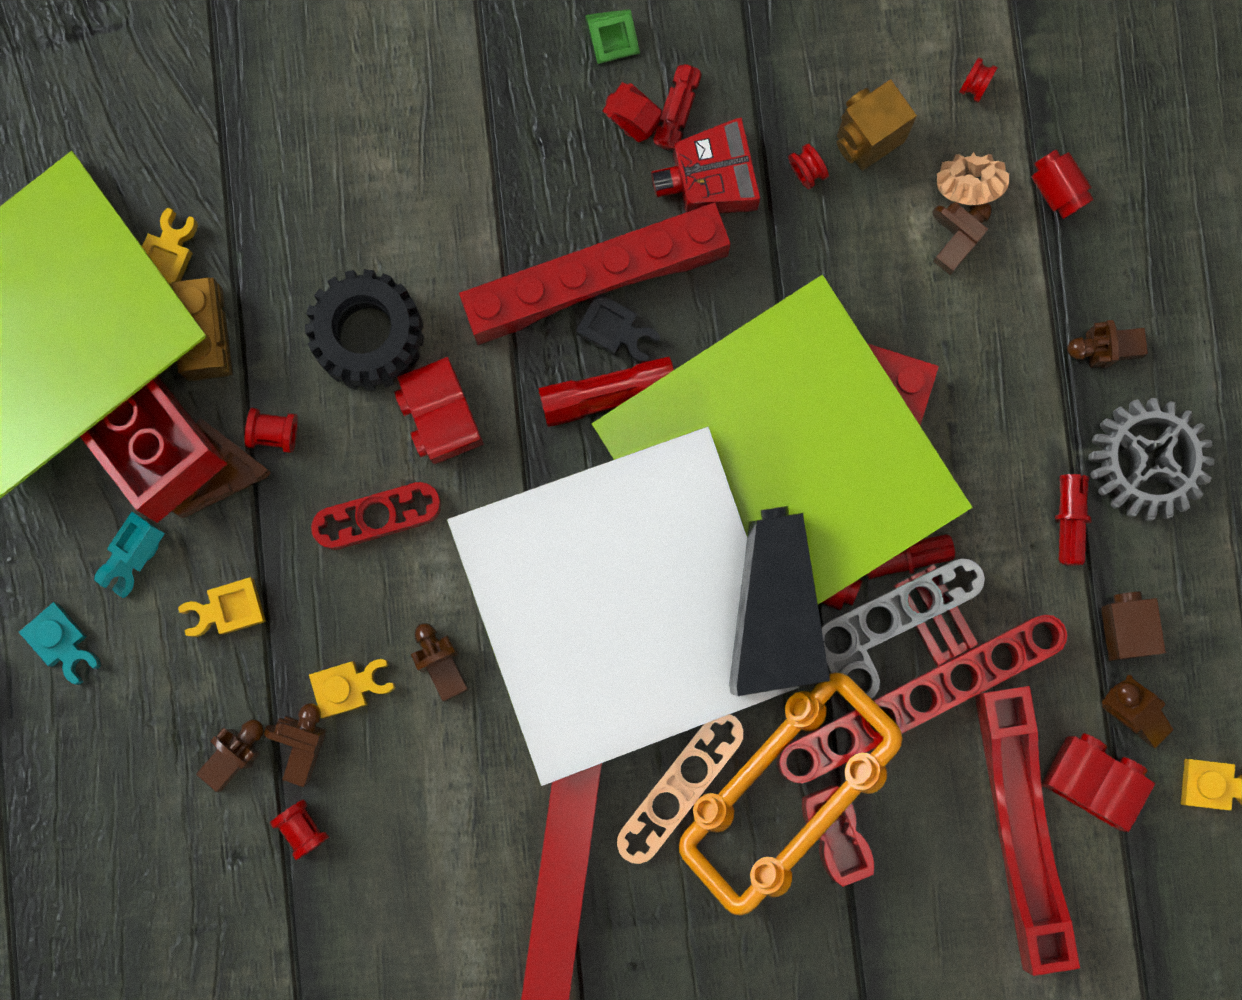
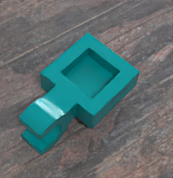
(130, 549)

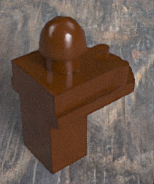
(966, 229)
(1108, 345)
(439, 662)
(1138, 710)
(305, 742)
(232, 754)

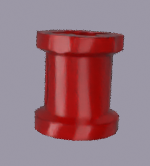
(271, 430)
(299, 829)

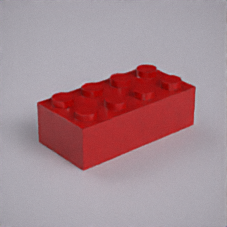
(154, 450)

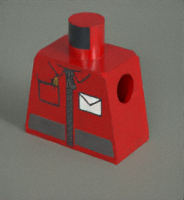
(711, 170)

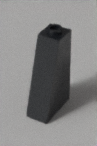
(778, 611)

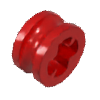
(978, 79)
(808, 166)

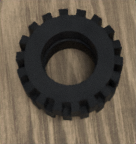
(343, 300)

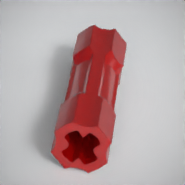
(576, 399)

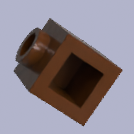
(1132, 627)

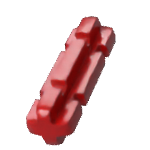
(677, 106)

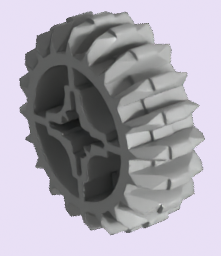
(1166, 467)

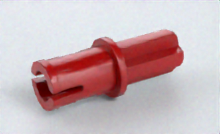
(1073, 519)
(921, 554)

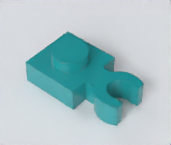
(56, 638)

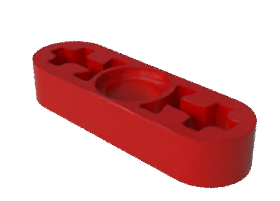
(341, 515)

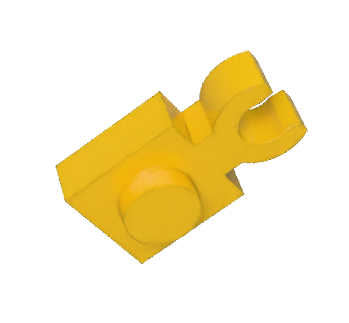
(168, 250)
(230, 607)
(343, 688)
(1210, 785)

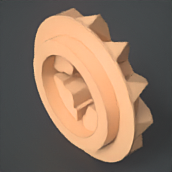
(958, 180)

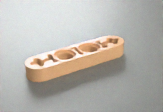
(686, 792)

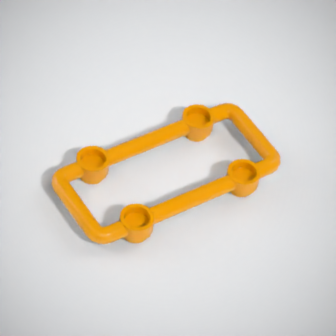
(862, 773)

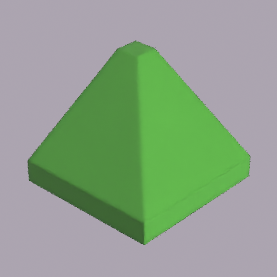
(612, 35)

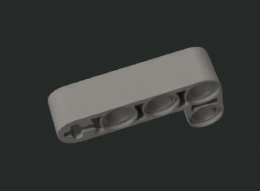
(901, 615)

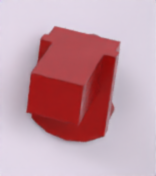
(632, 112)

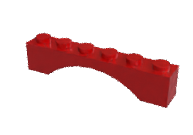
(636, 256)
(1033, 882)

